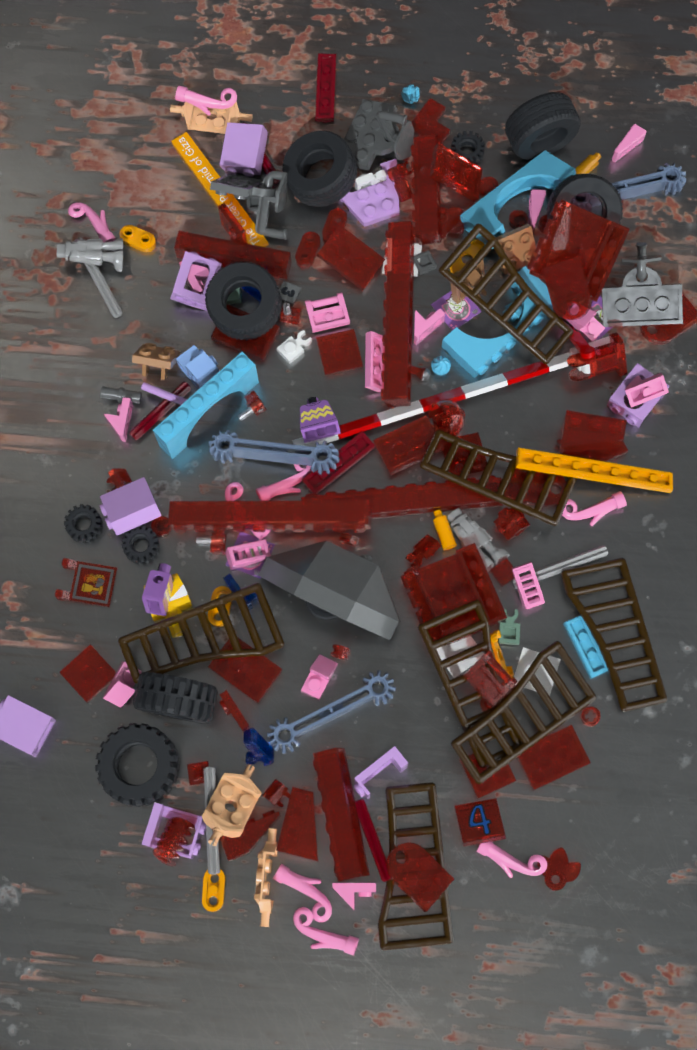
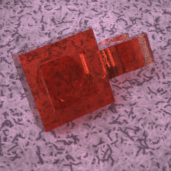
(423, 549)

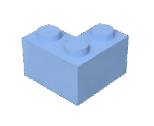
(197, 366)

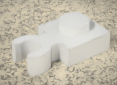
(367, 180)
(292, 348)

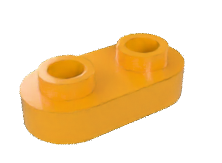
(136, 238)
(221, 590)
(213, 889)

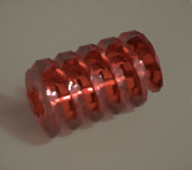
(172, 839)

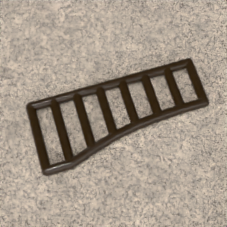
(514, 277)
(480, 487)
(200, 611)
(605, 648)
(450, 684)
(503, 706)
(436, 851)

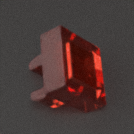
(118, 477)
(503, 572)
(196, 772)
(275, 793)

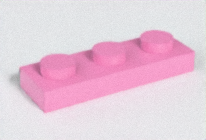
(373, 361)

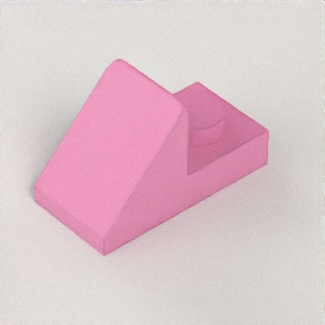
(195, 277)
(587, 325)
(424, 327)
(644, 390)
(121, 423)
(319, 677)
(120, 687)
(347, 891)

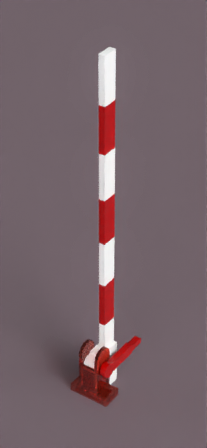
(589, 358)

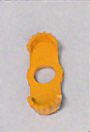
(472, 250)
(497, 650)

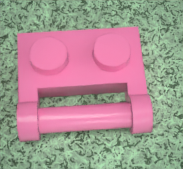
(328, 317)

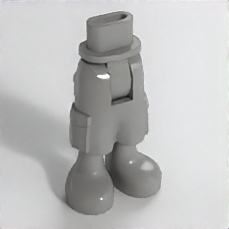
(91, 252)
(470, 532)

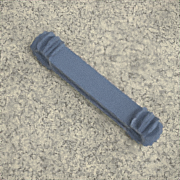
(640, 186)
(274, 452)
(331, 711)

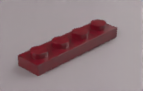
(325, 88)
(348, 456)

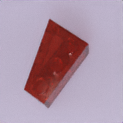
(590, 432)
(298, 830)

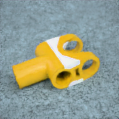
(178, 602)

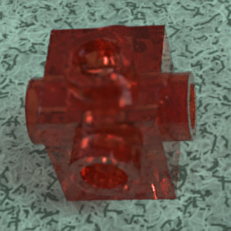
(511, 523)

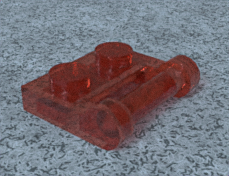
(485, 682)

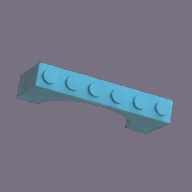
(541, 172)
(477, 353)
(234, 377)

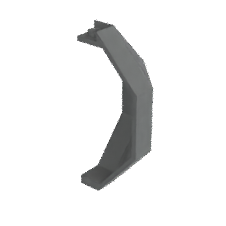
(336, 583)

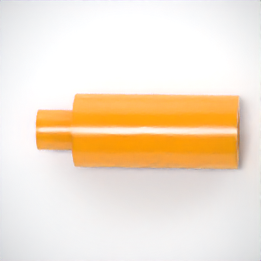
(588, 164)
(444, 531)

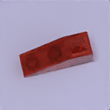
(250, 837)

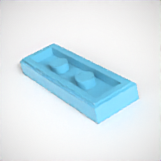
(586, 646)

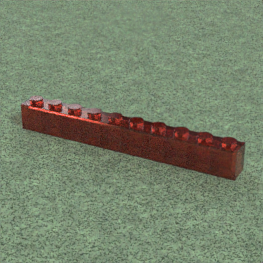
(399, 315)
(417, 499)
(270, 515)

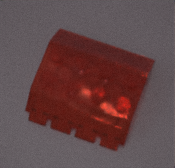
(580, 234)
(450, 585)

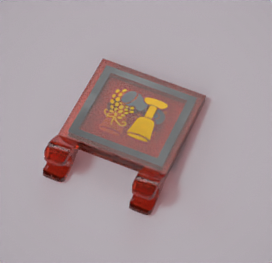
(90, 585)

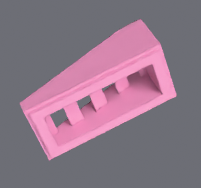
(630, 141)
(535, 204)
(238, 549)
(534, 601)

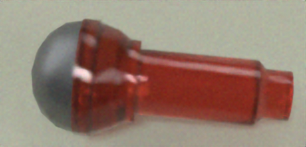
(422, 373)

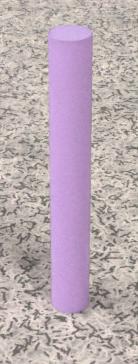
(162, 393)

